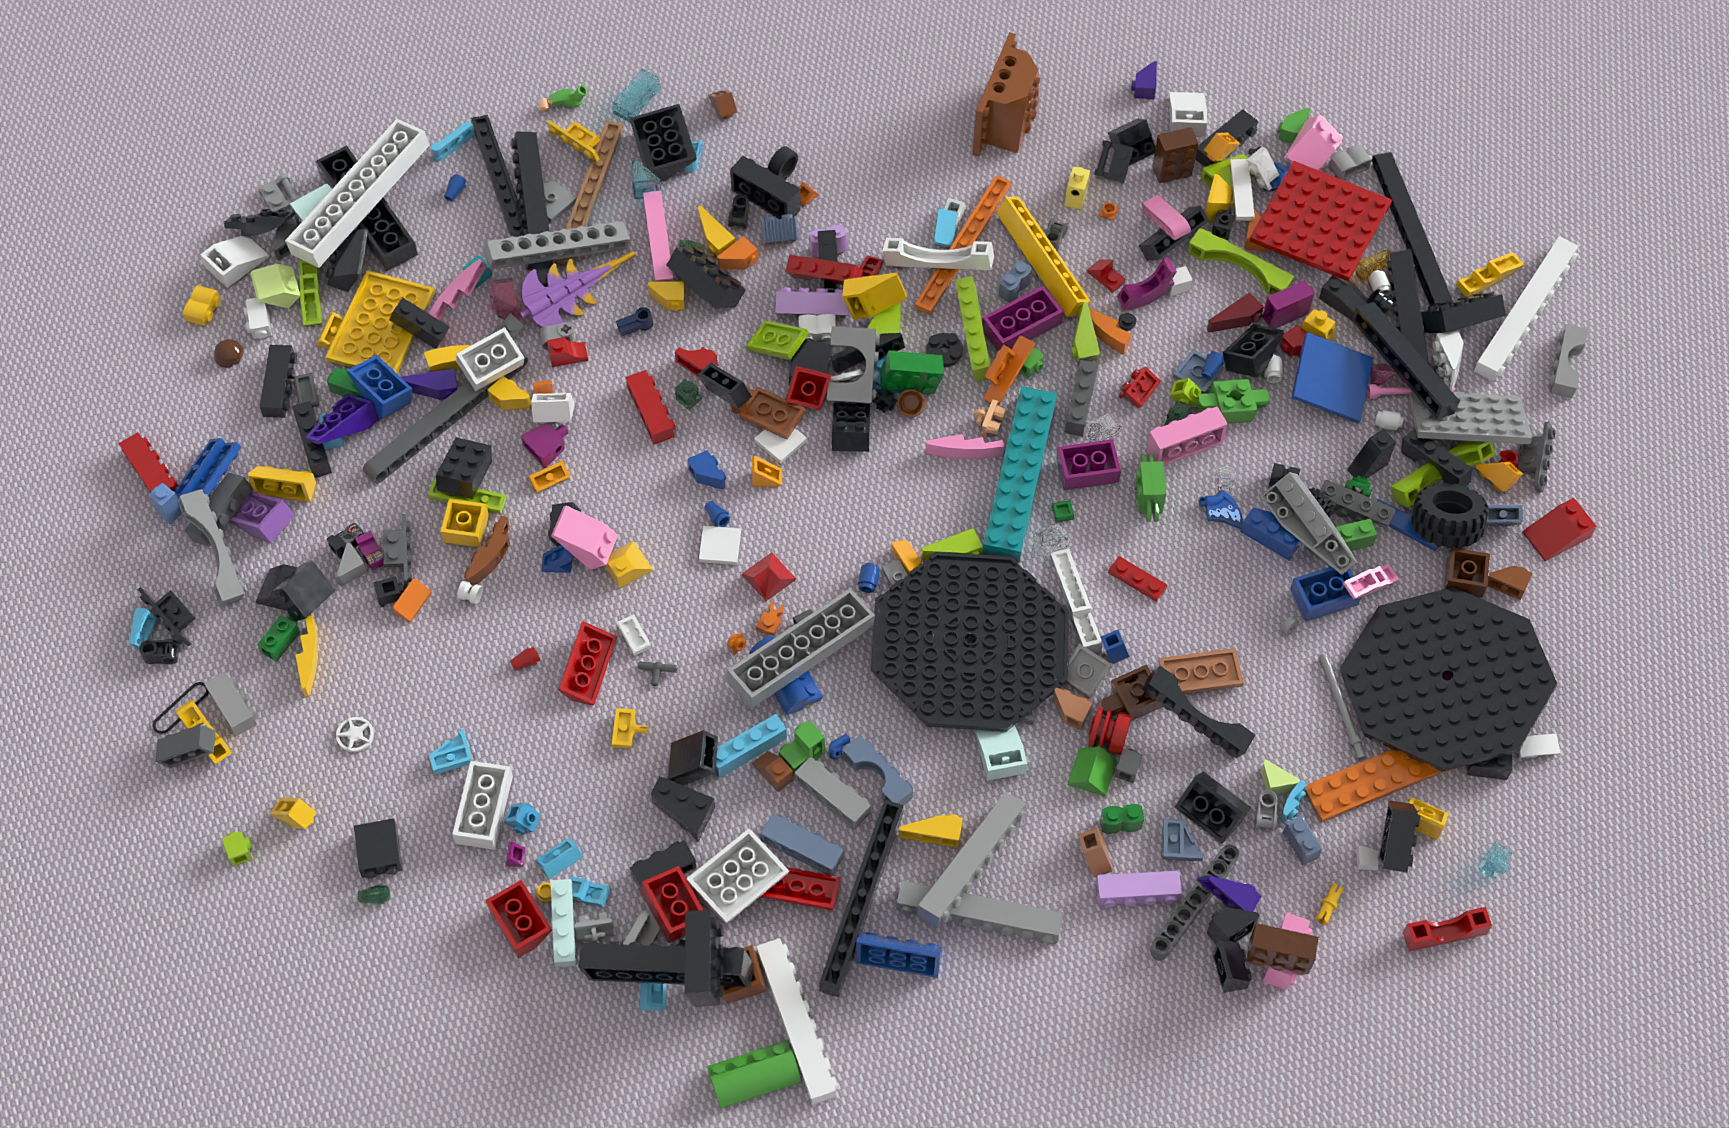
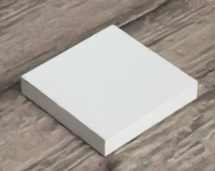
(779, 447)
(720, 545)

